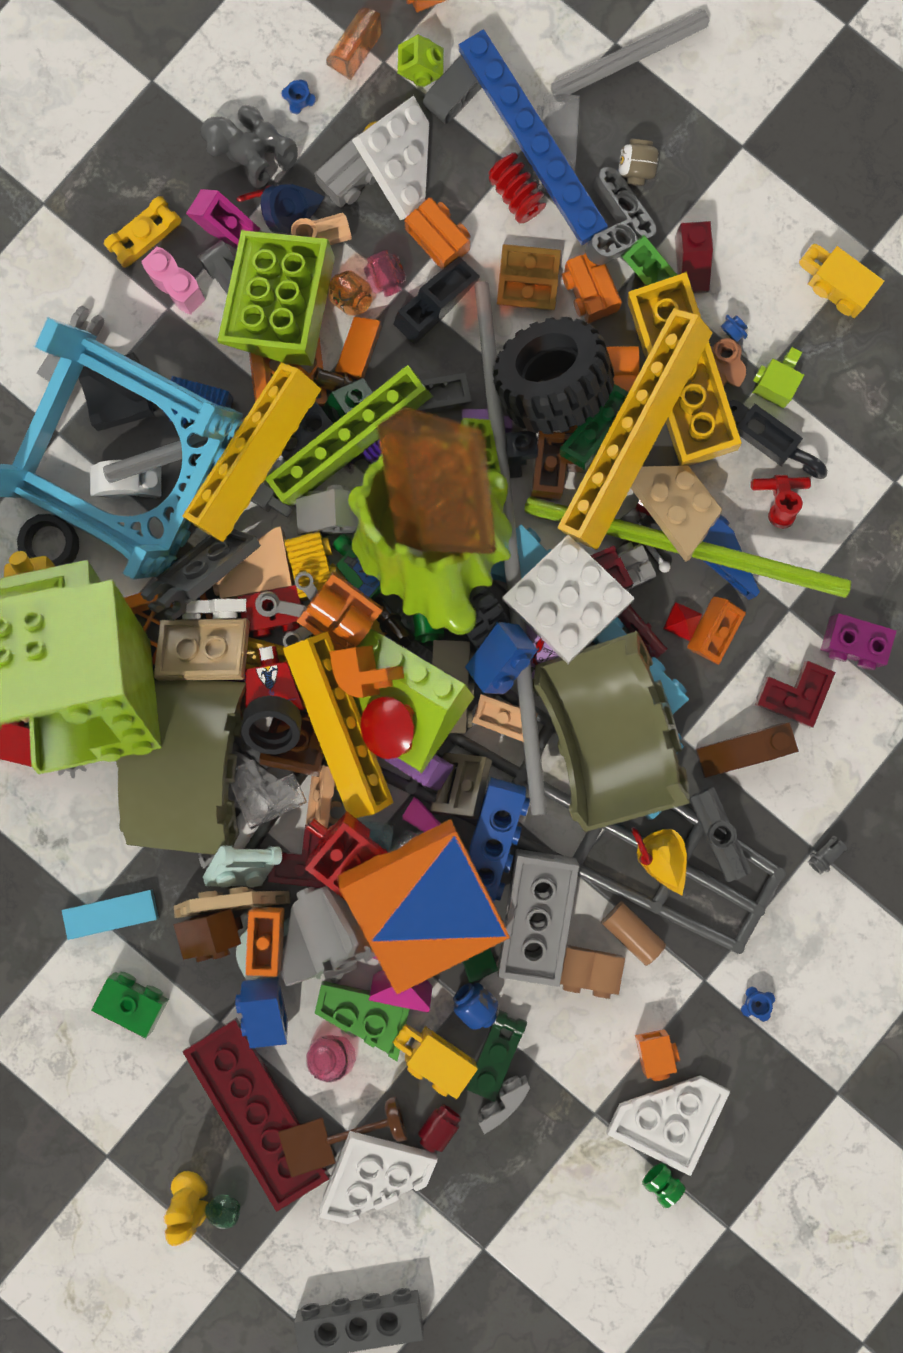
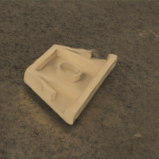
(677, 505)
(238, 899)

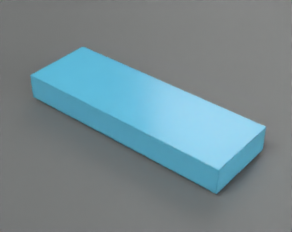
(110, 914)

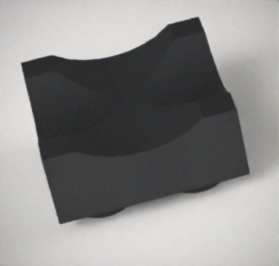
(110, 402)

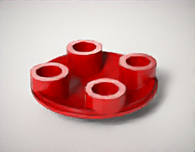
(387, 727)

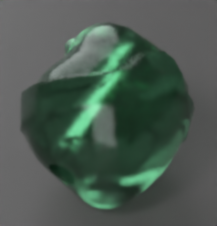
(223, 1211)

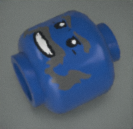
(475, 1006)

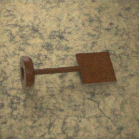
(310, 1148)

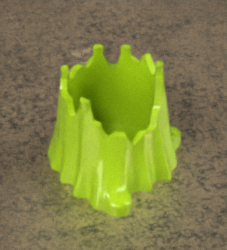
(425, 580)

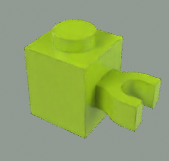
(779, 380)

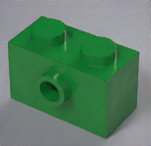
(130, 1003)

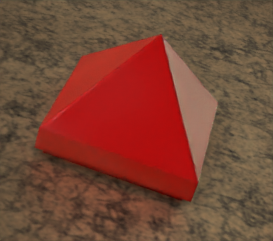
(682, 621)

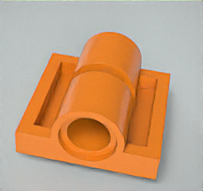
(341, 612)

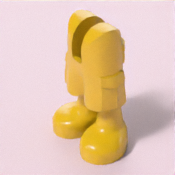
(186, 1208)

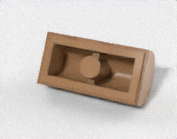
(634, 933)

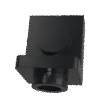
(520, 447)

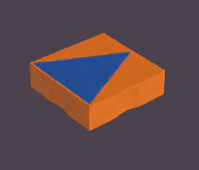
(423, 907)

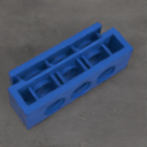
(509, 798)

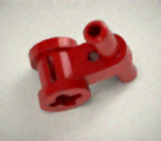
(787, 502)

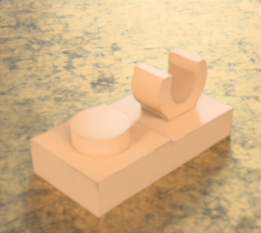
(499, 716)
(320, 798)

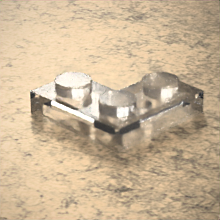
(263, 802)

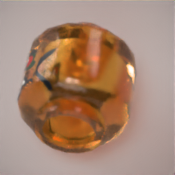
(350, 293)

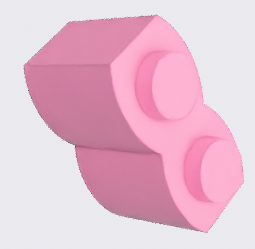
(173, 280)

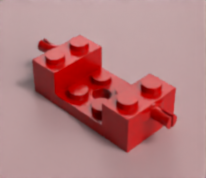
(340, 849)

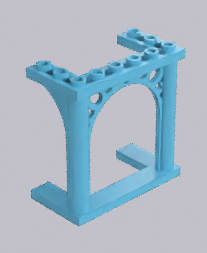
(145, 553)

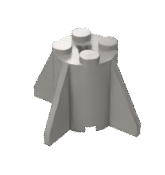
(322, 938)

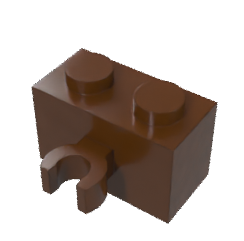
(208, 935)

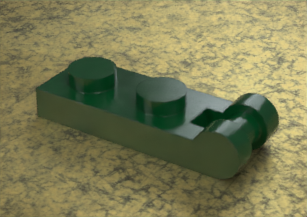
(496, 1056)

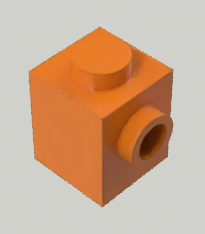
(657, 1054)

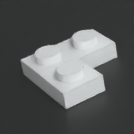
(219, 607)

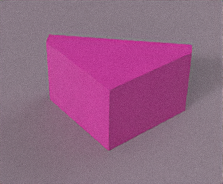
(414, 998)

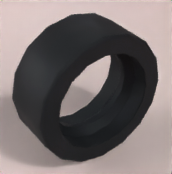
(32, 526)
(276, 708)

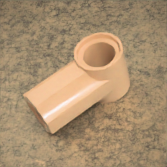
(333, 228)

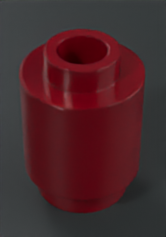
(439, 1128)

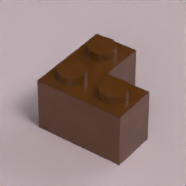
(551, 466)

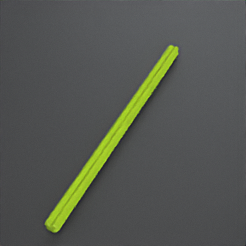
(707, 552)

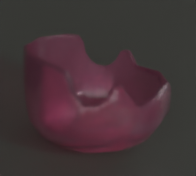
(330, 1058)

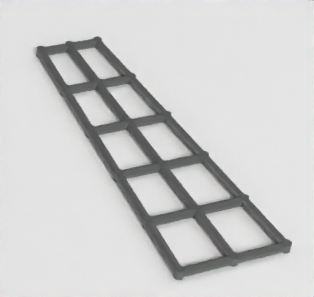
(655, 905)

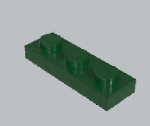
(587, 438)

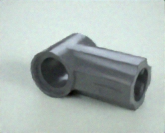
(218, 263)

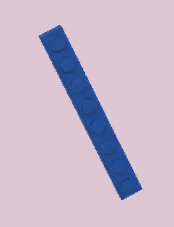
(532, 137)

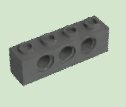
(350, 1337)

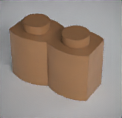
(592, 971)

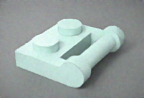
(241, 866)

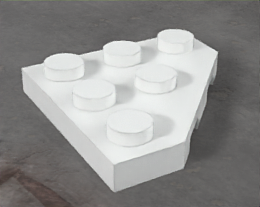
(398, 155)
(671, 1121)
(373, 1176)

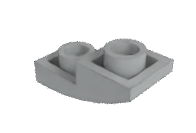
(512, 1095)

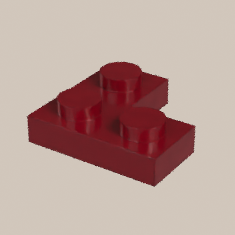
(798, 702)
(292, 865)

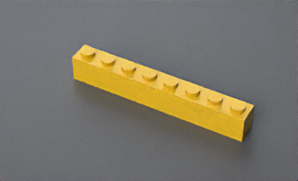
(635, 428)

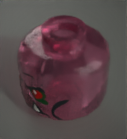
(385, 273)

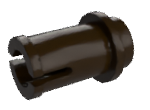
(331, 380)

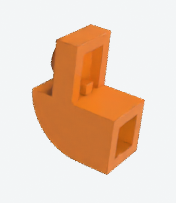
(357, 673)

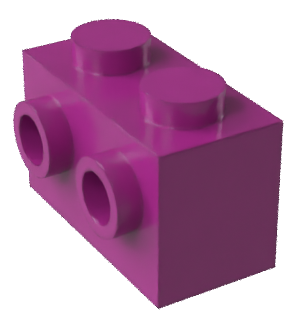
(858, 641)

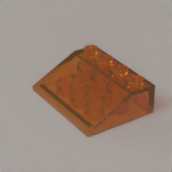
(437, 483)

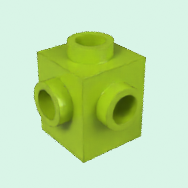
(420, 60)

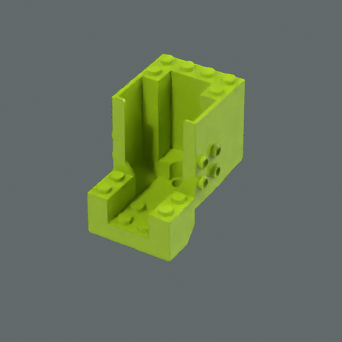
(75, 668)

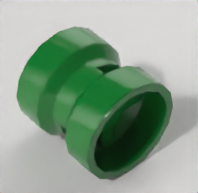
(663, 1185)

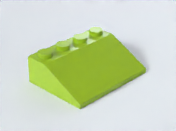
(277, 296)
(431, 693)

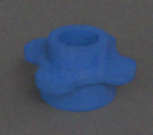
(295, 88)
(734, 328)
(764, 1010)

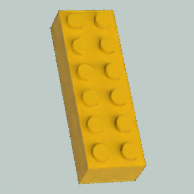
(701, 417)

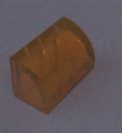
(355, 42)

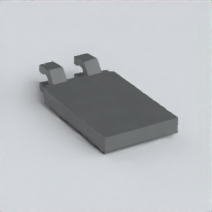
(198, 572)

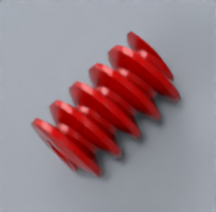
(515, 189)

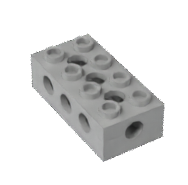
(551, 932)

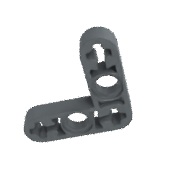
(606, 185)

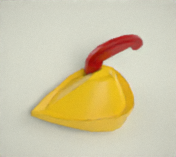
(663, 857)

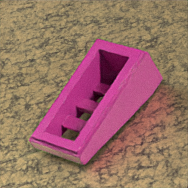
(420, 816)

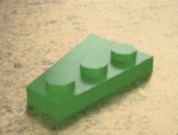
(369, 1020)

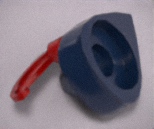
(284, 205)

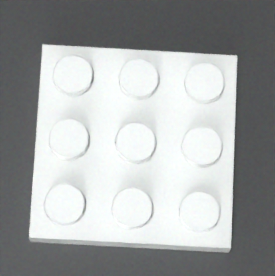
(568, 599)

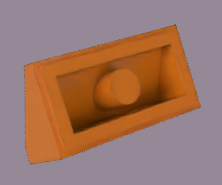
(359, 347)
(716, 629)

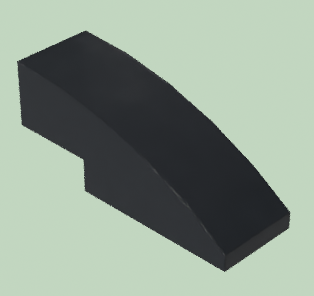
(435, 299)

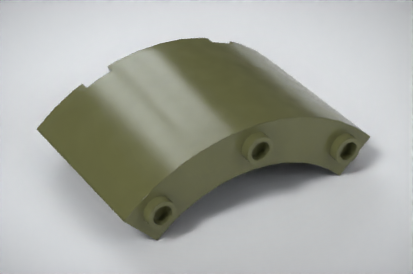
(613, 733)
(181, 791)

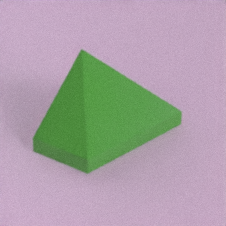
(647, 262)

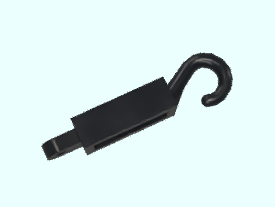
(776, 440)

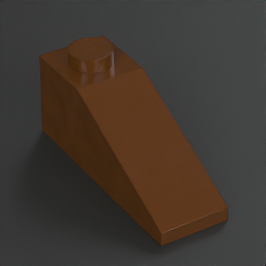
(747, 749)

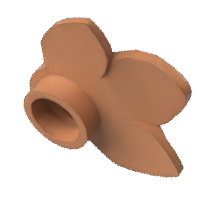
(732, 368)

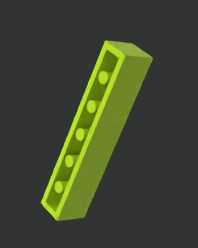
(346, 437)

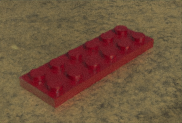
(251, 1110)

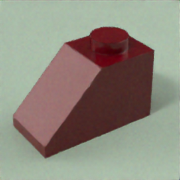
(695, 253)

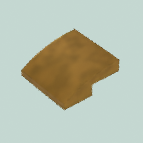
(528, 277)

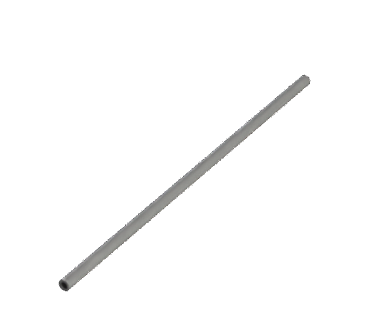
(512, 566)

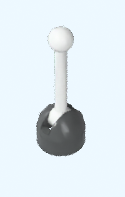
(635, 517)

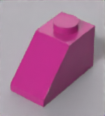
(220, 217)

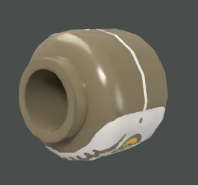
(638, 161)

